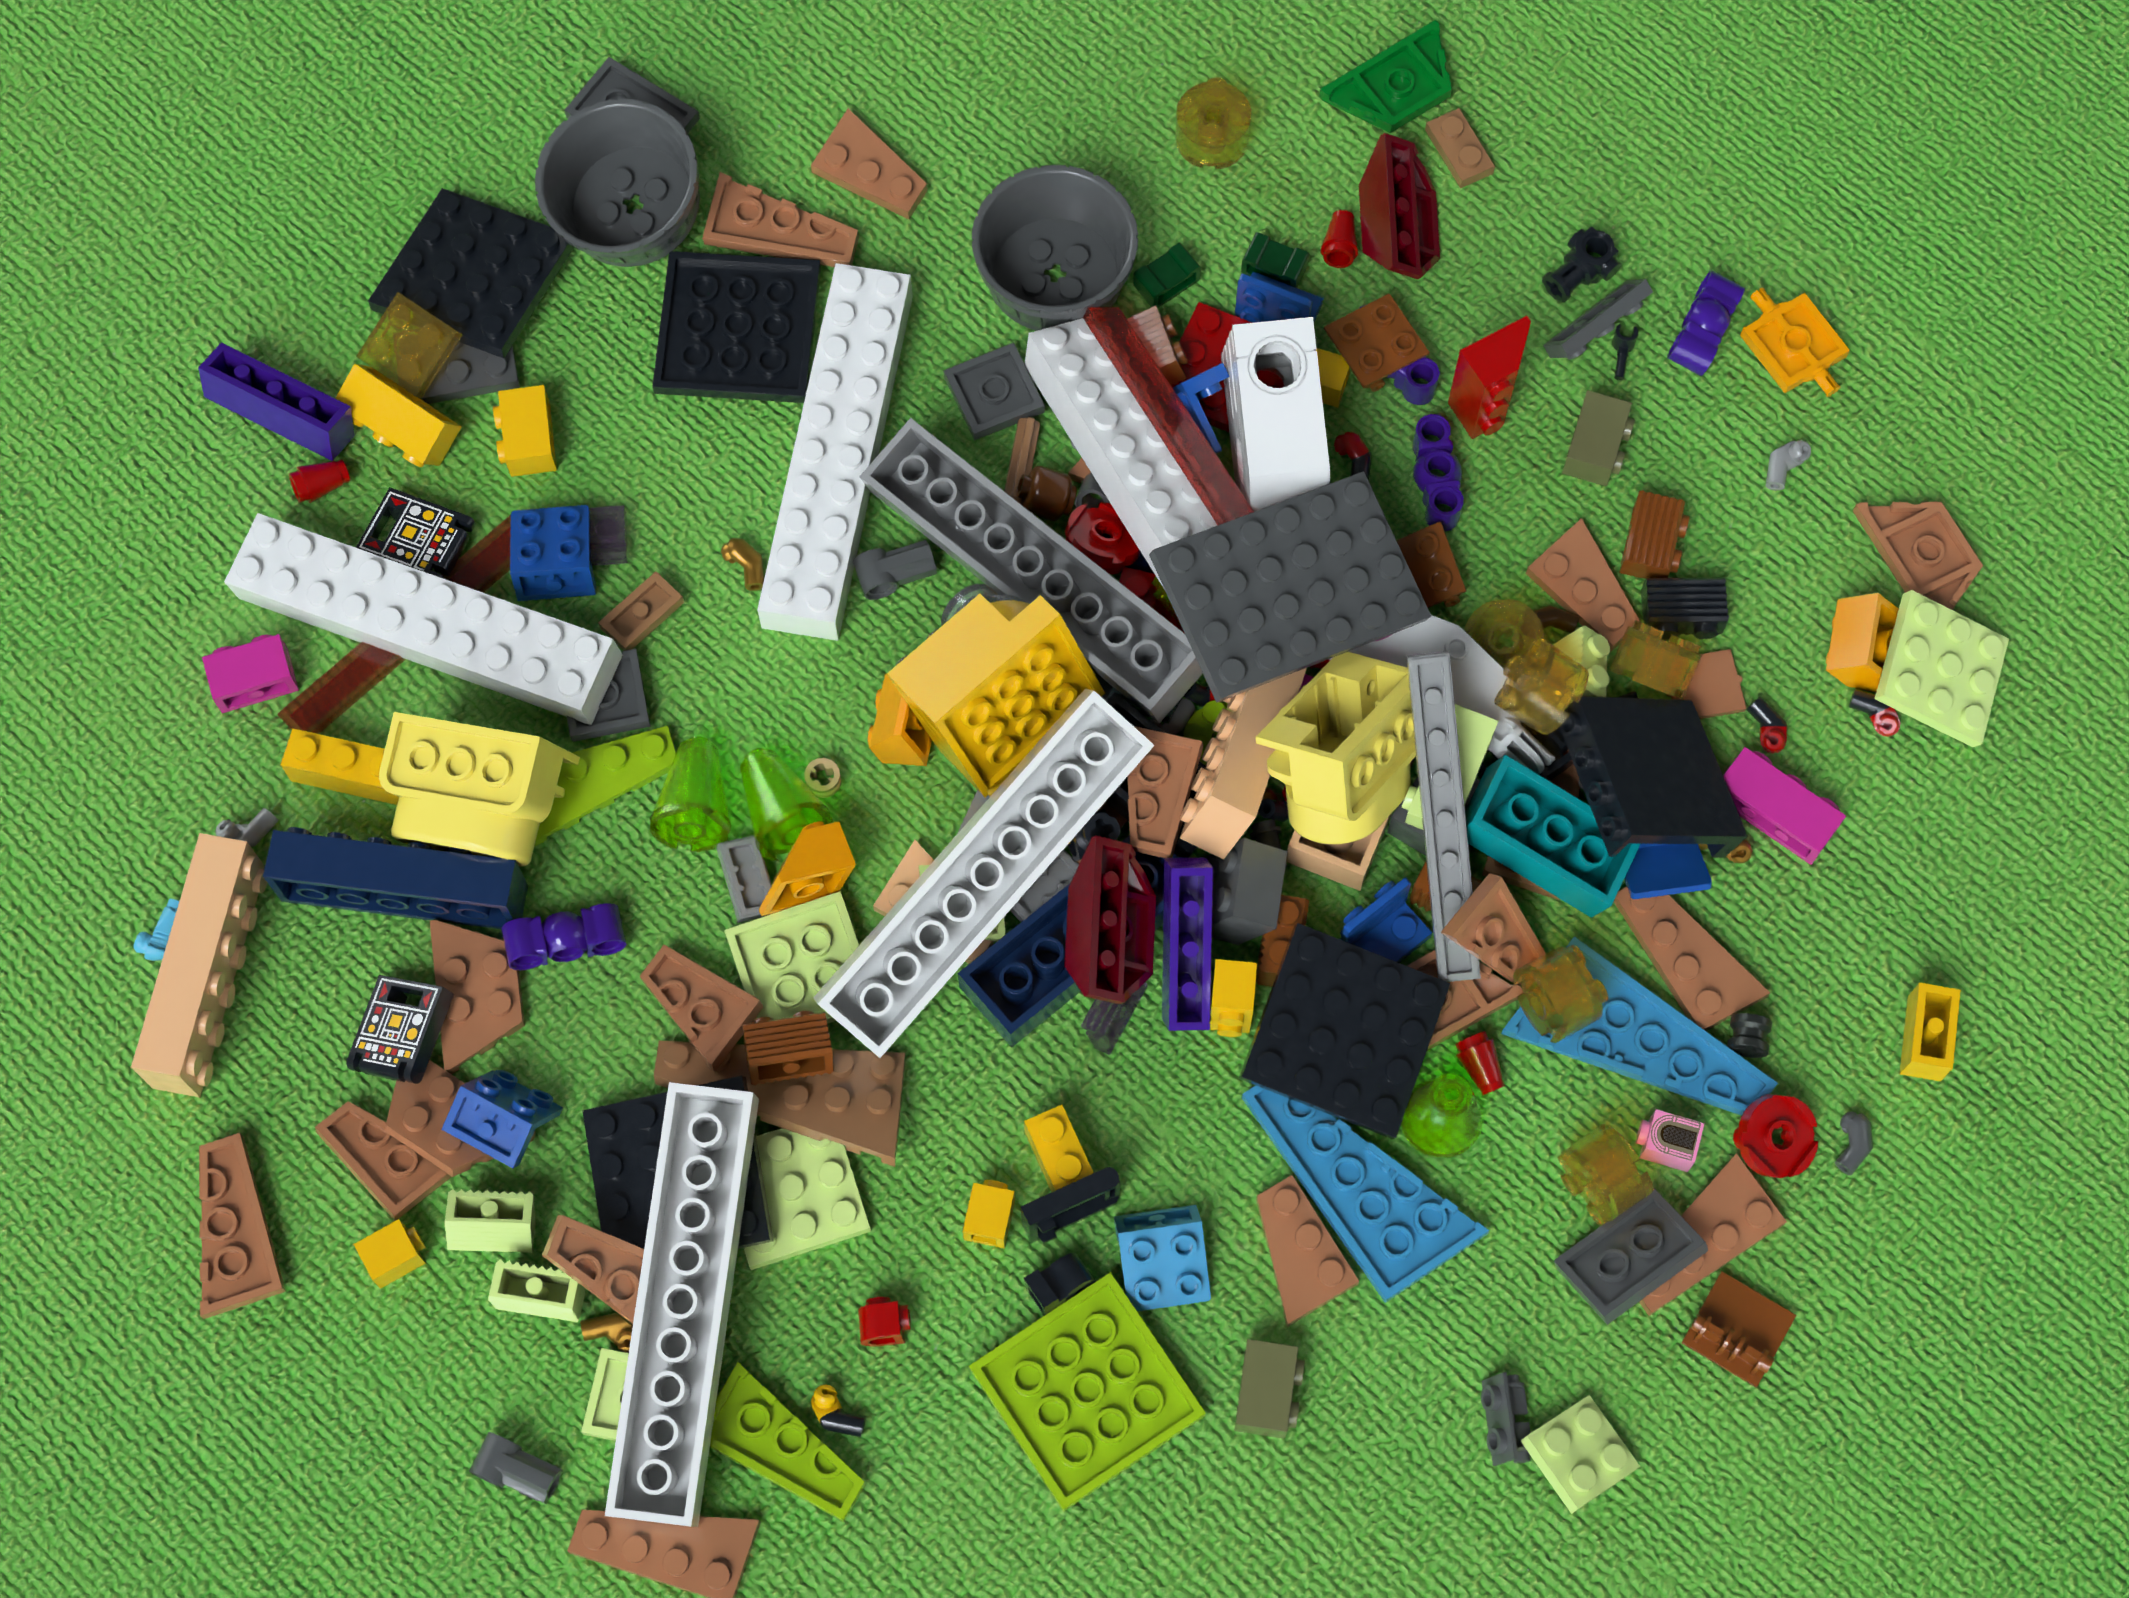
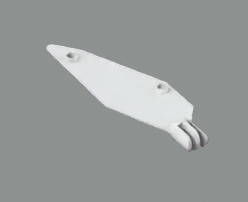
(1475, 682)

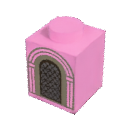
(1670, 1140)

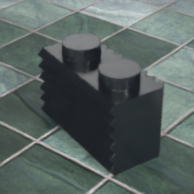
(1685, 606)

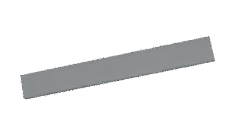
(1441, 806)

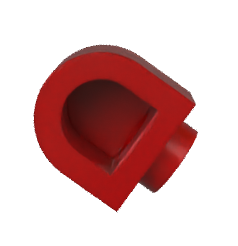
(883, 1322)

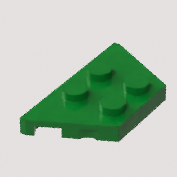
(1395, 82)

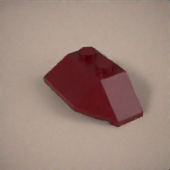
(1399, 209)
(1110, 922)

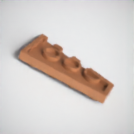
(762, 225)
(1691, 962)
(1730, 1218)
(235, 1237)
(597, 1262)
(693, 1559)

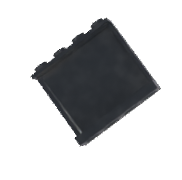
(1651, 774)

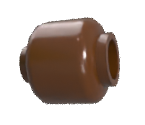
(1047, 493)

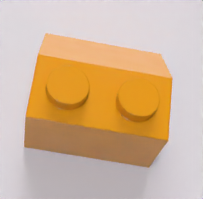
(1861, 640)
(897, 733)
(813, 868)

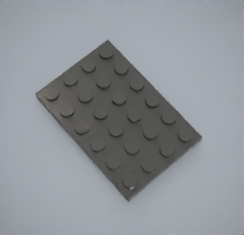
(1289, 586)

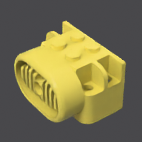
(1344, 748)
(470, 785)

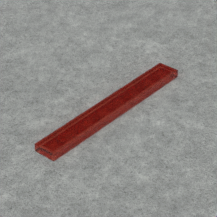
(1167, 414)
(369, 664)

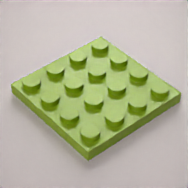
(1087, 1391)

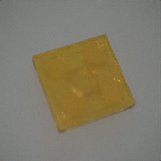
(409, 345)

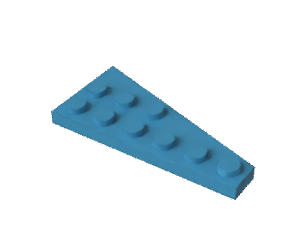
(1652, 1044)
(1372, 1202)

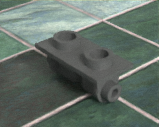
(1502, 1399)

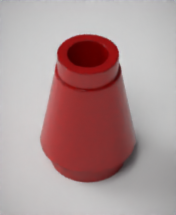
(1340, 241)
(317, 480)
(1481, 1062)

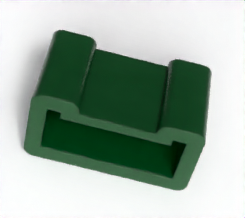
(1275, 260)
(1167, 276)

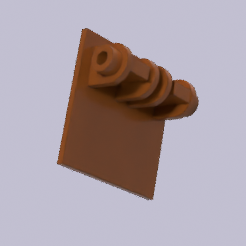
(1376, 341)
(1433, 565)
(1739, 1329)

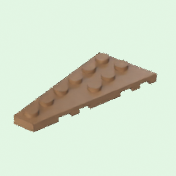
(850, 1106)

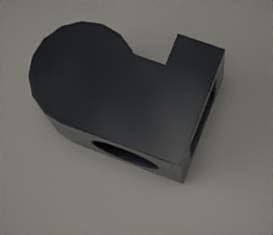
(1058, 1282)

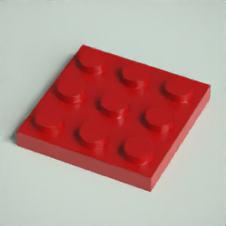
(1203, 346)

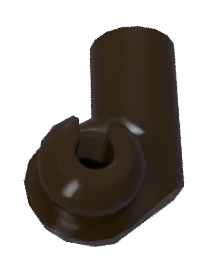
(1557, 618)

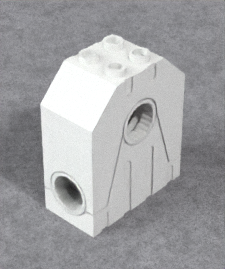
(1275, 431)

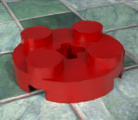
(1086, 531)
(1755, 1136)

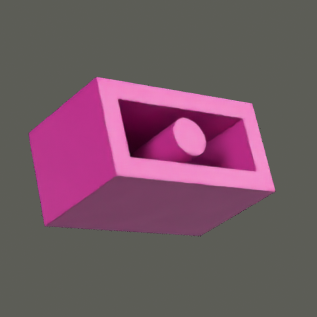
(250, 673)

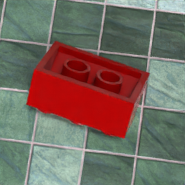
(1487, 378)

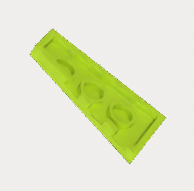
(606, 774)
(776, 1445)

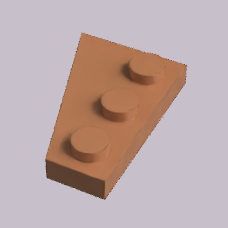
(700, 1003)

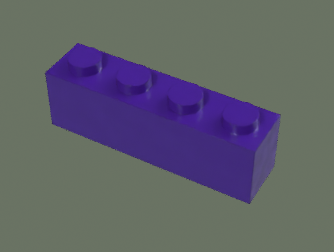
(276, 401)
(1187, 943)

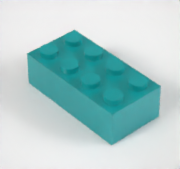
(1545, 836)

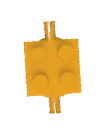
(1794, 342)

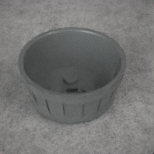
(609, 157)
(1047, 221)

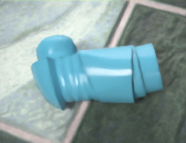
(154, 945)

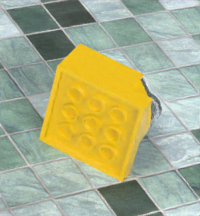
(993, 681)

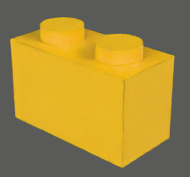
(526, 431)
(1232, 997)
(1930, 1032)
(1057, 1148)

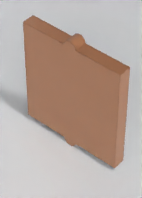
(1716, 686)

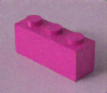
(1781, 805)

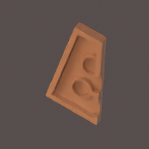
(868, 167)
(1583, 584)
(1160, 791)
(1494, 929)
(379, 1161)
(1302, 1252)

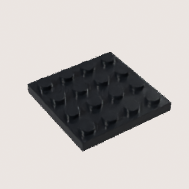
(475, 270)
(737, 327)
(1344, 1031)
(623, 1162)

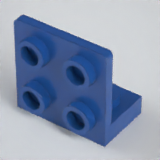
(1270, 300)
(1196, 389)
(551, 553)
(1667, 871)
(1387, 925)
(499, 1115)

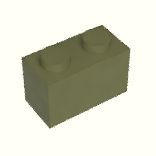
(1598, 437)
(1268, 1388)

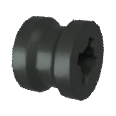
(1750, 1035)

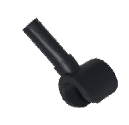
(1623, 346)

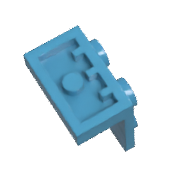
(1163, 1257)

